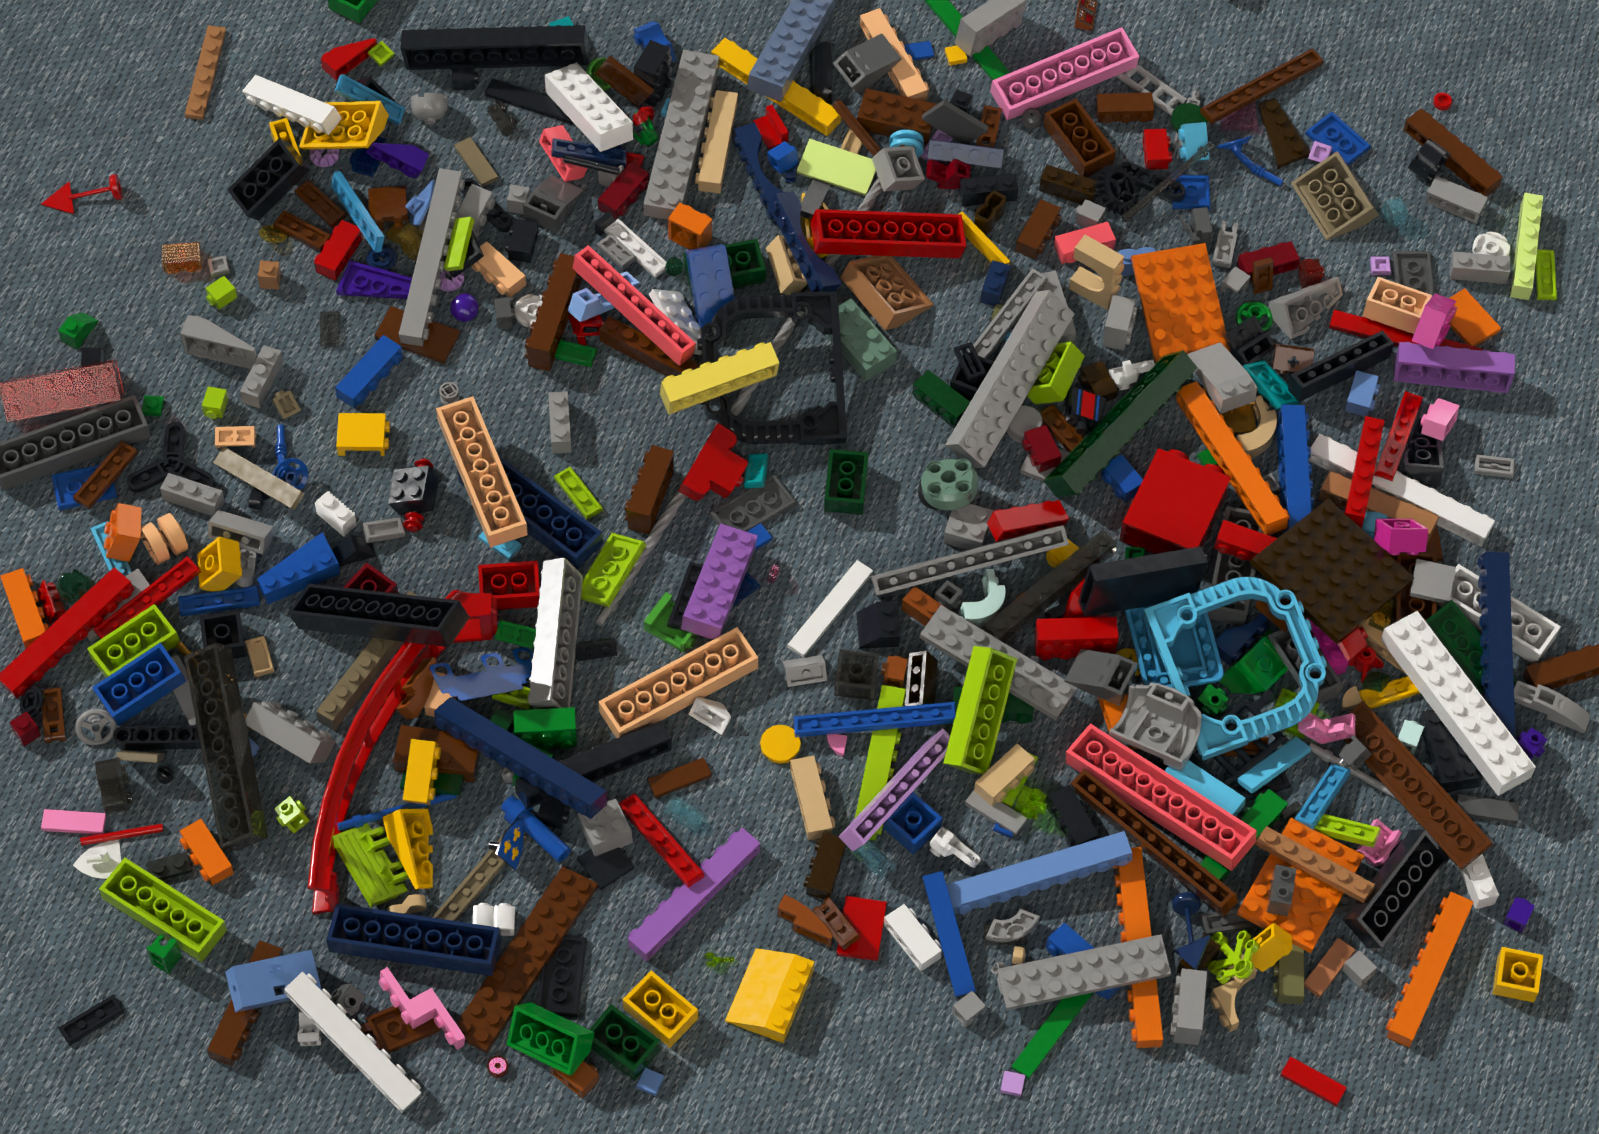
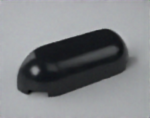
(821, 71)

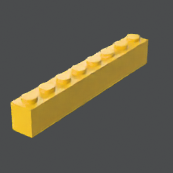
(797, 99)

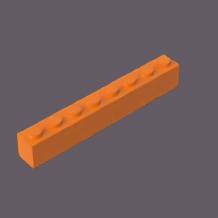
(1429, 970)

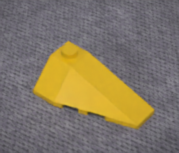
(409, 836)

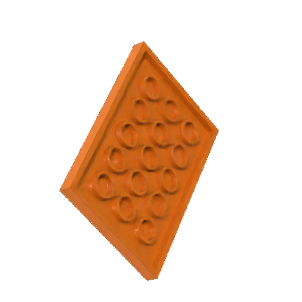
(1179, 300)
(1312, 899)

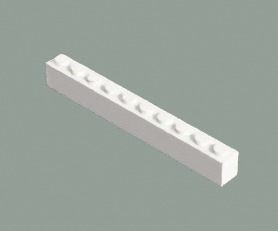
(1452, 515)

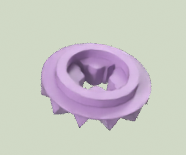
(328, 159)
(448, 285)

